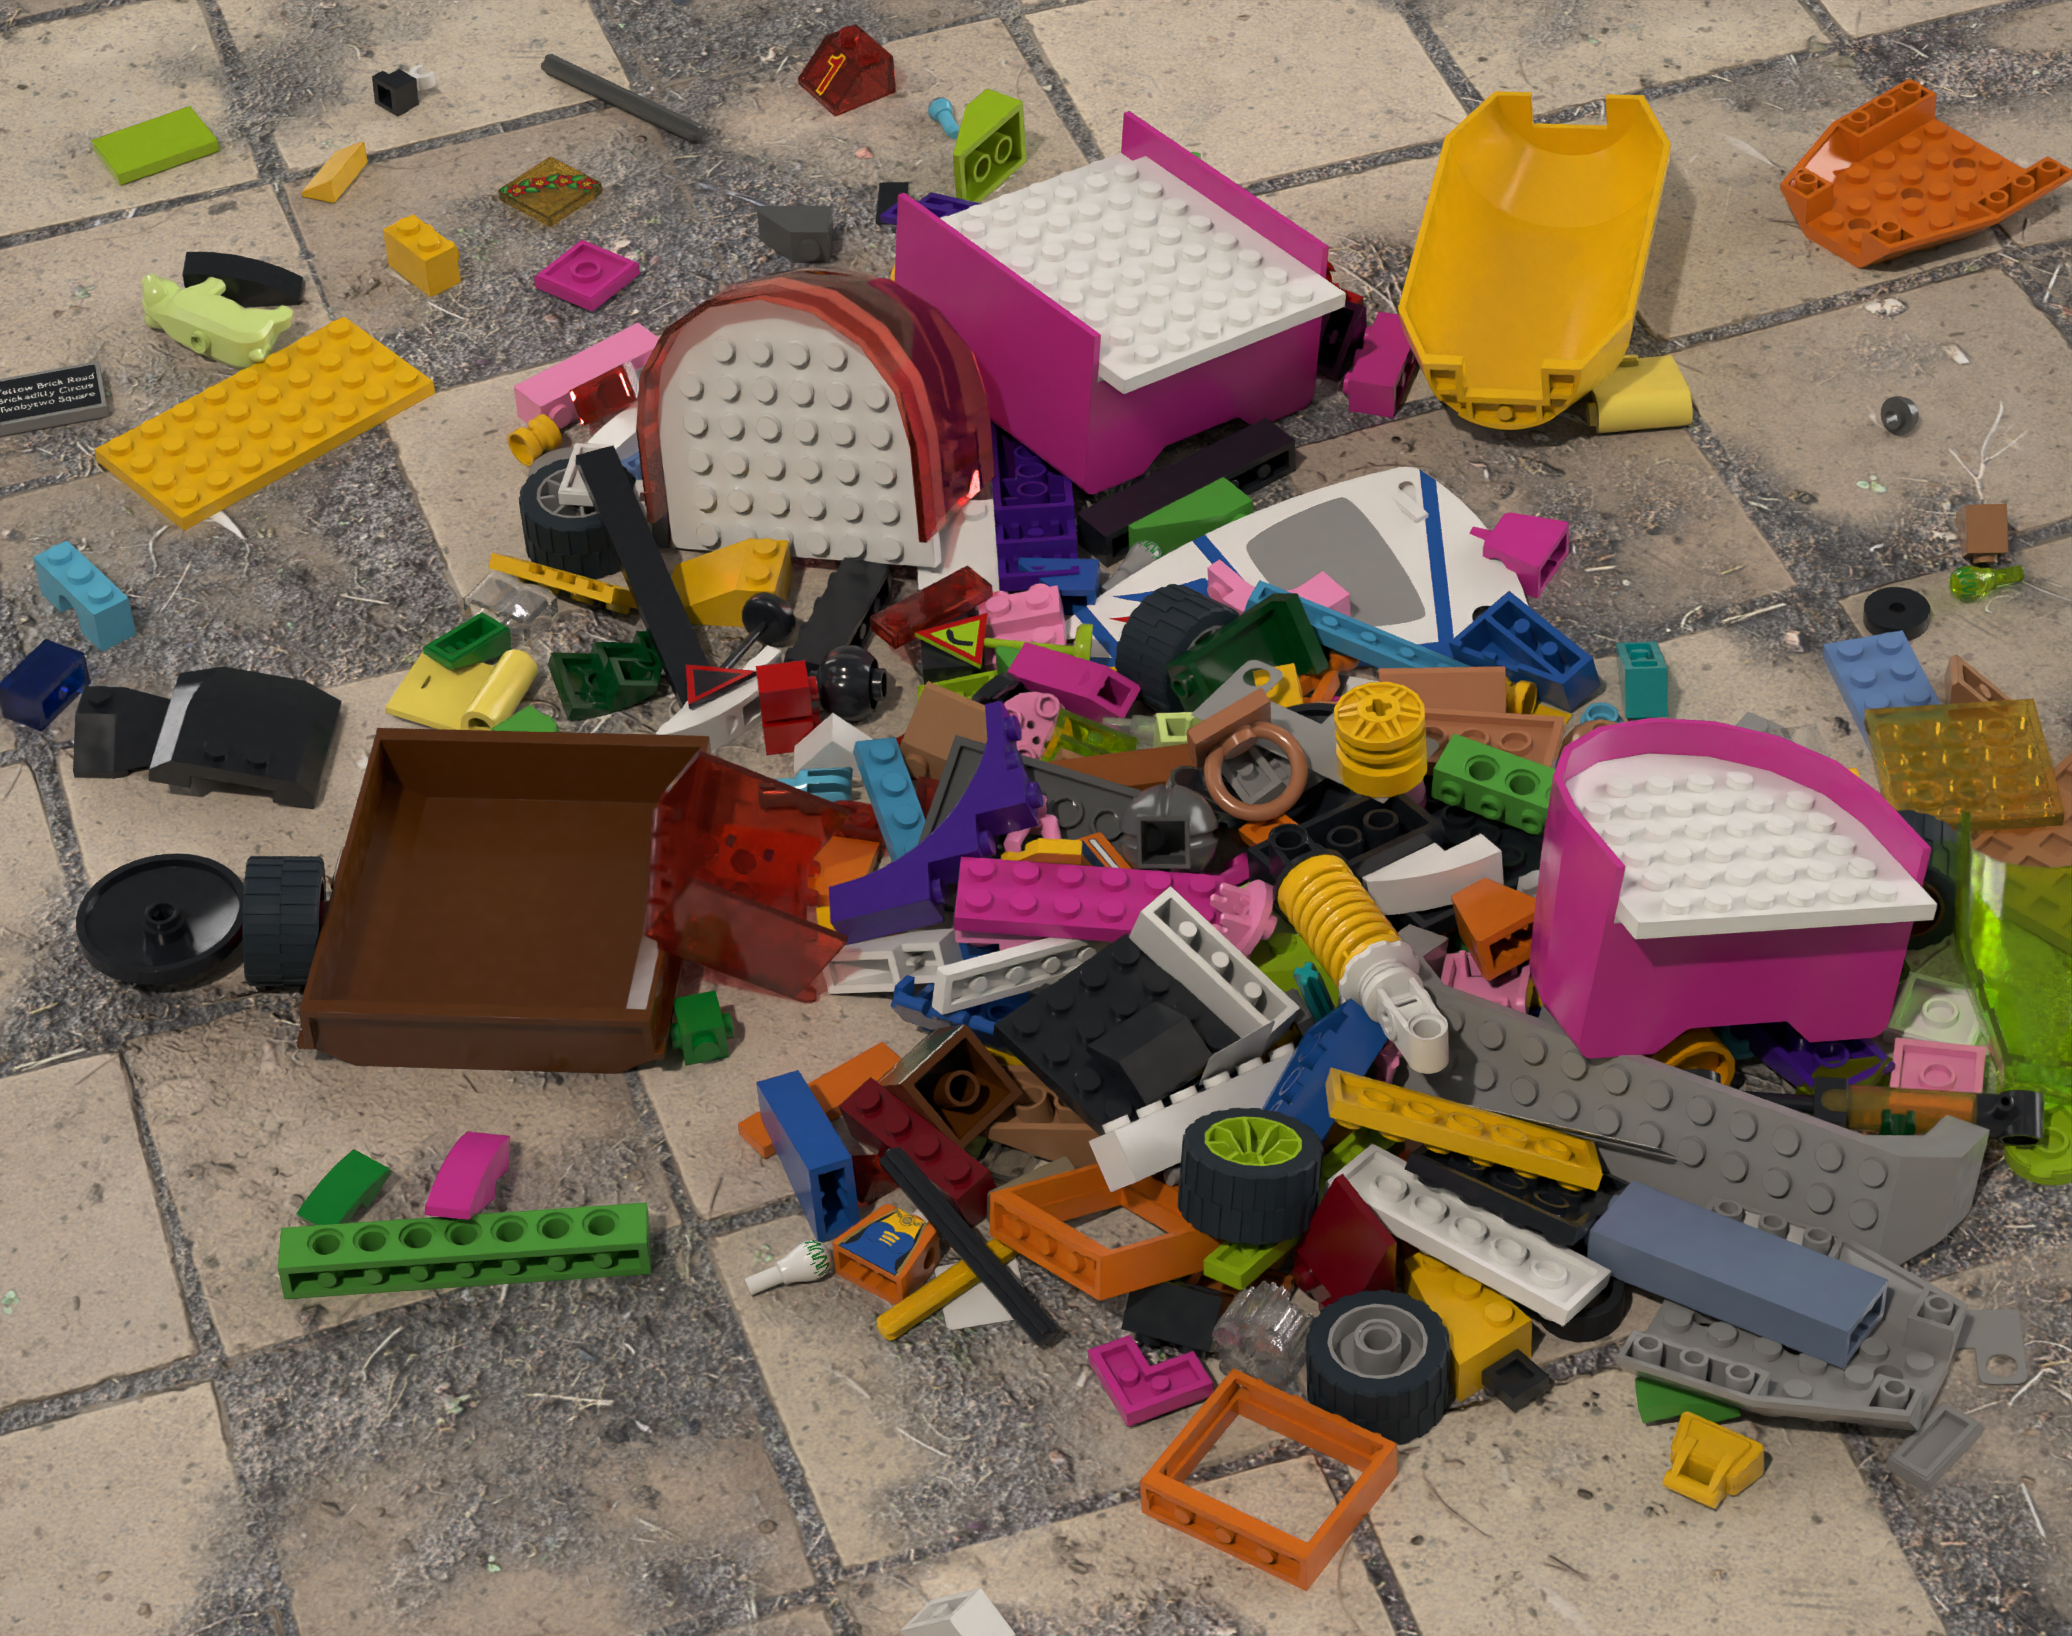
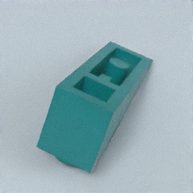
(1642, 680)

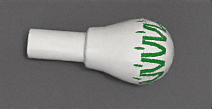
(803, 1263)

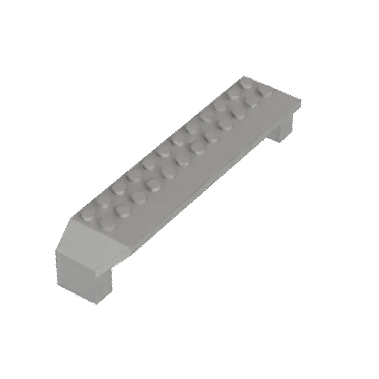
(1729, 1144)

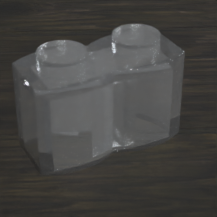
(521, 607)

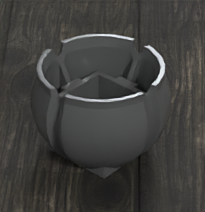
(1169, 805)

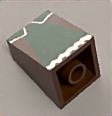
(952, 1083)

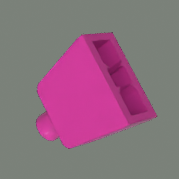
(1528, 547)

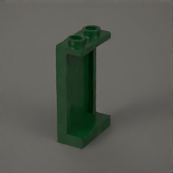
(1269, 632)

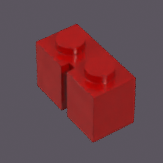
(786, 705)

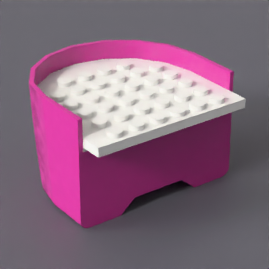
(1718, 887)

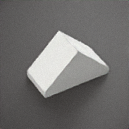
(829, 746)

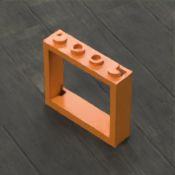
(1032, 1223)
(1240, 1534)

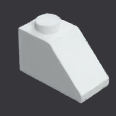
(958, 1615)

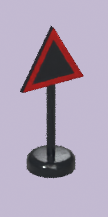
(768, 622)

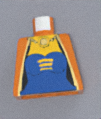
(888, 1253)

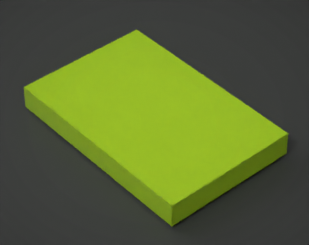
(155, 145)

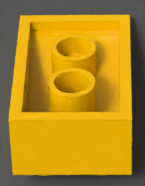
(722, 581)

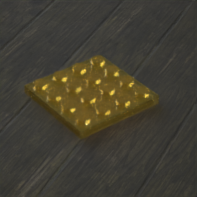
(1966, 759)

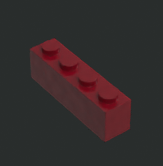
(885, 1122)

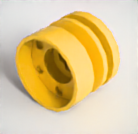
(1380, 739)

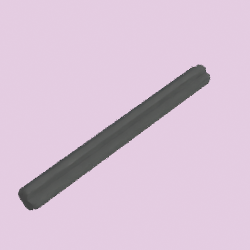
(623, 99)

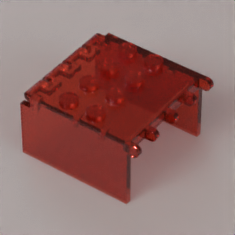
(735, 872)

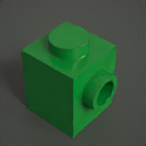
(700, 1028)

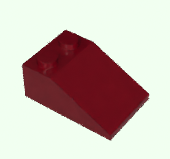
(1344, 1248)

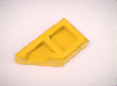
(1049, 851)

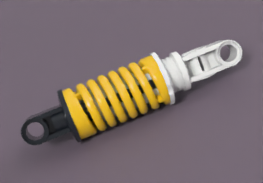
(1356, 945)

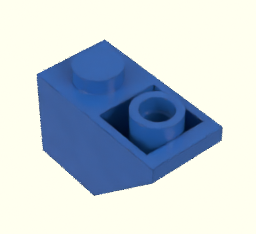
(1074, 590)

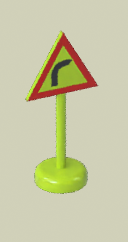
(967, 639)

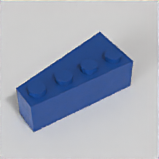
(1340, 1040)

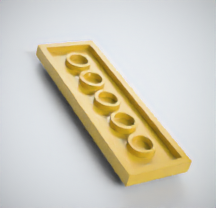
(1463, 1129)

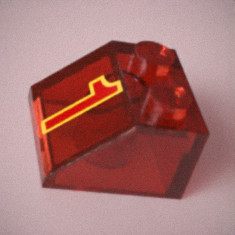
(848, 71)

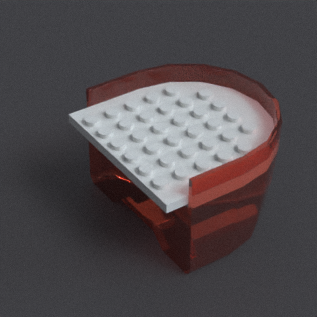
(813, 418)

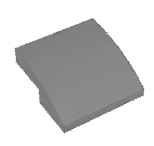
(1261, 775)

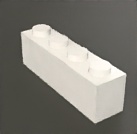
(1211, 967)

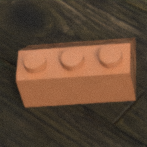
(1454, 686)

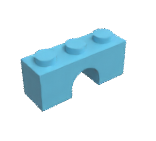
(73, 581)

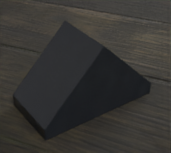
(1340, 338)

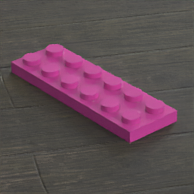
(1068, 898)

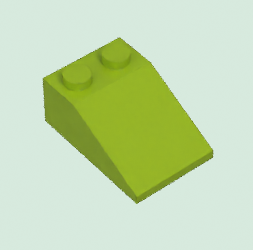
(988, 145)

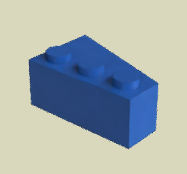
(1530, 650)

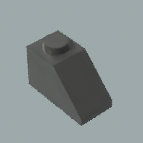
(798, 232)

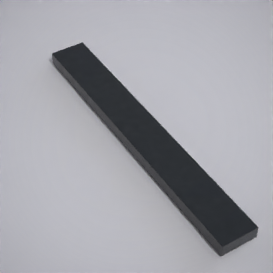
(642, 566)

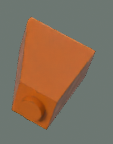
(1495, 925)

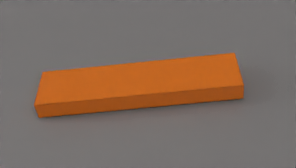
(829, 1091)

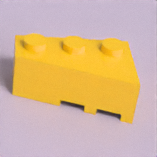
(1477, 1318)

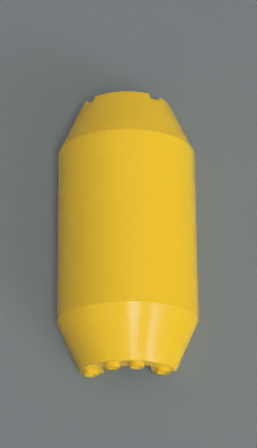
(1532, 257)

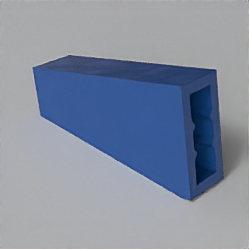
(810, 1154)

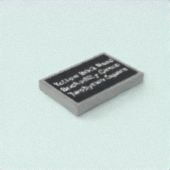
(52, 398)

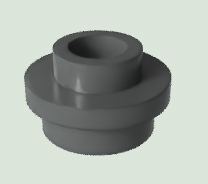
(1899, 415)

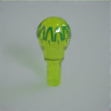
(1973, 582)

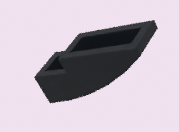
(246, 279)

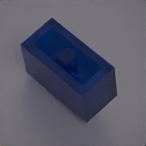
(43, 685)

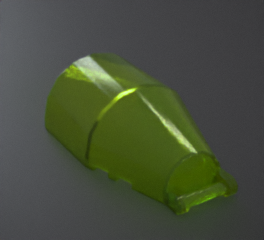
(2017, 965)

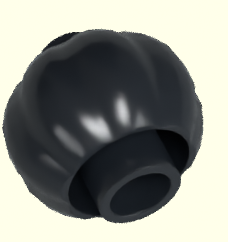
(850, 683)

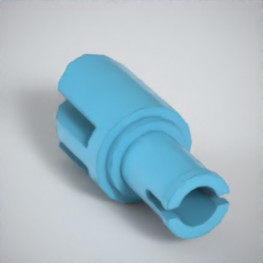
(826, 783)

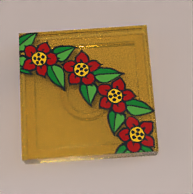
(550, 191)

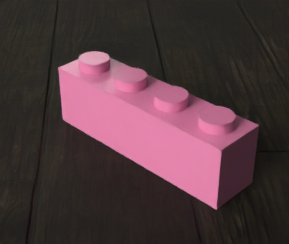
(549, 389)

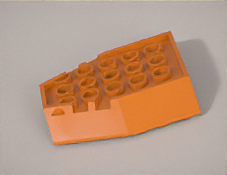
(1905, 181)

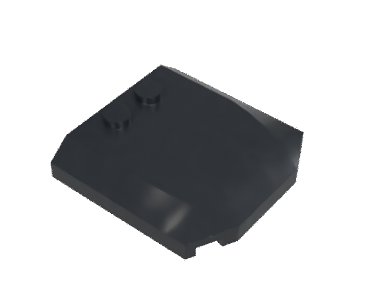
(247, 733)

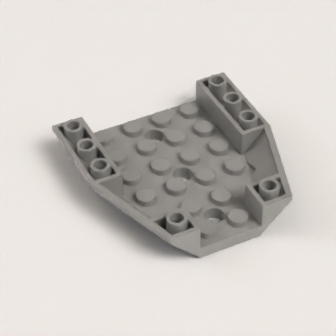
(1882, 1385)

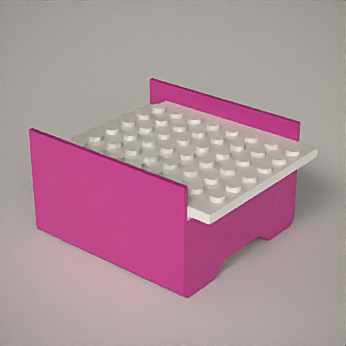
(1125, 305)

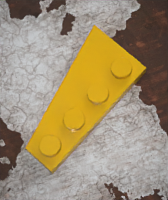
(582, 588)

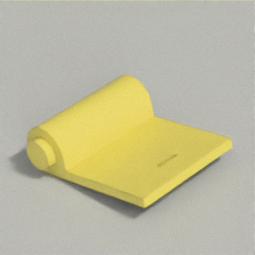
(1641, 396)
(463, 697)

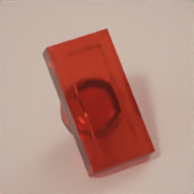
(606, 394)

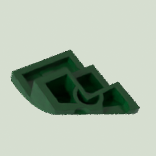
(607, 677)

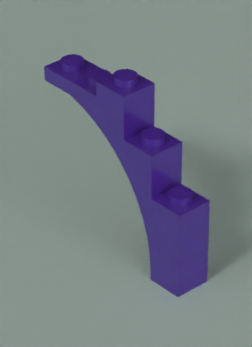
(914, 887)

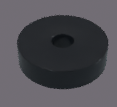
(1896, 610)

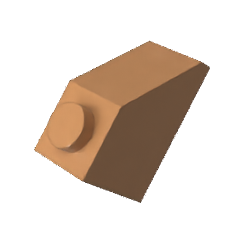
(1983, 532)

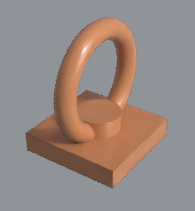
(1233, 733)

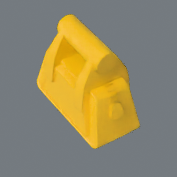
(1712, 1456)

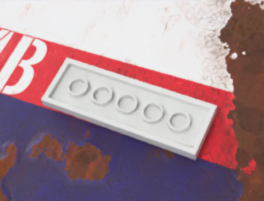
(1475, 1239)

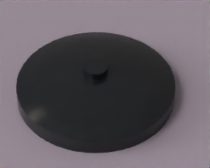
(161, 919)

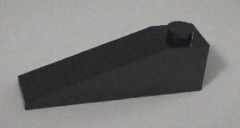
(116, 731)

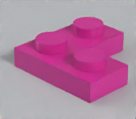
(1143, 1389)

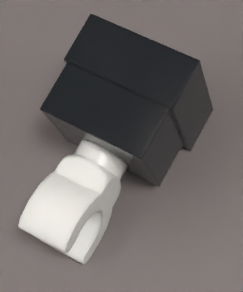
(399, 90)

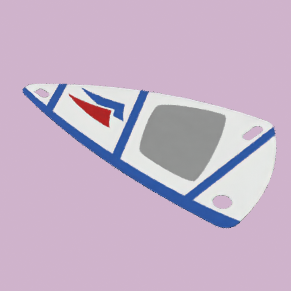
(1399, 573)

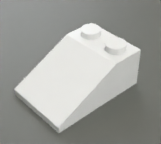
(966, 541)

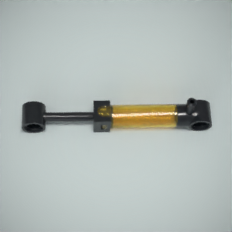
(2011, 1116)

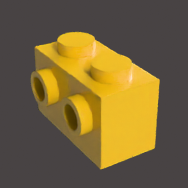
(422, 255)

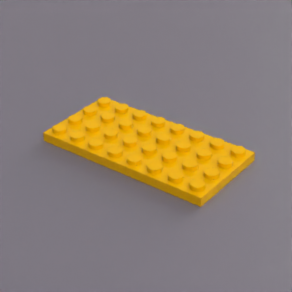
(264, 422)

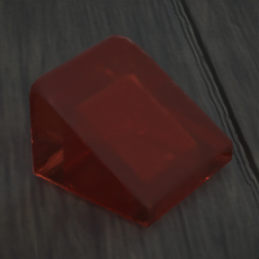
(871, 1179)

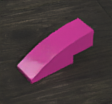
(469, 1175)

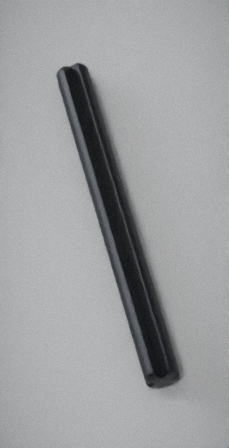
(969, 1246)

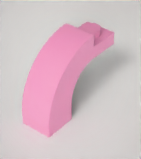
(1234, 591)

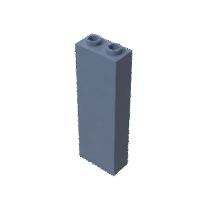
(1737, 1273)

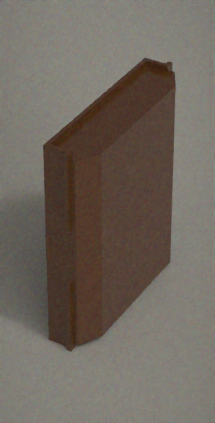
(498, 905)

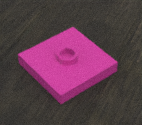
(587, 275)

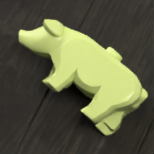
(211, 322)

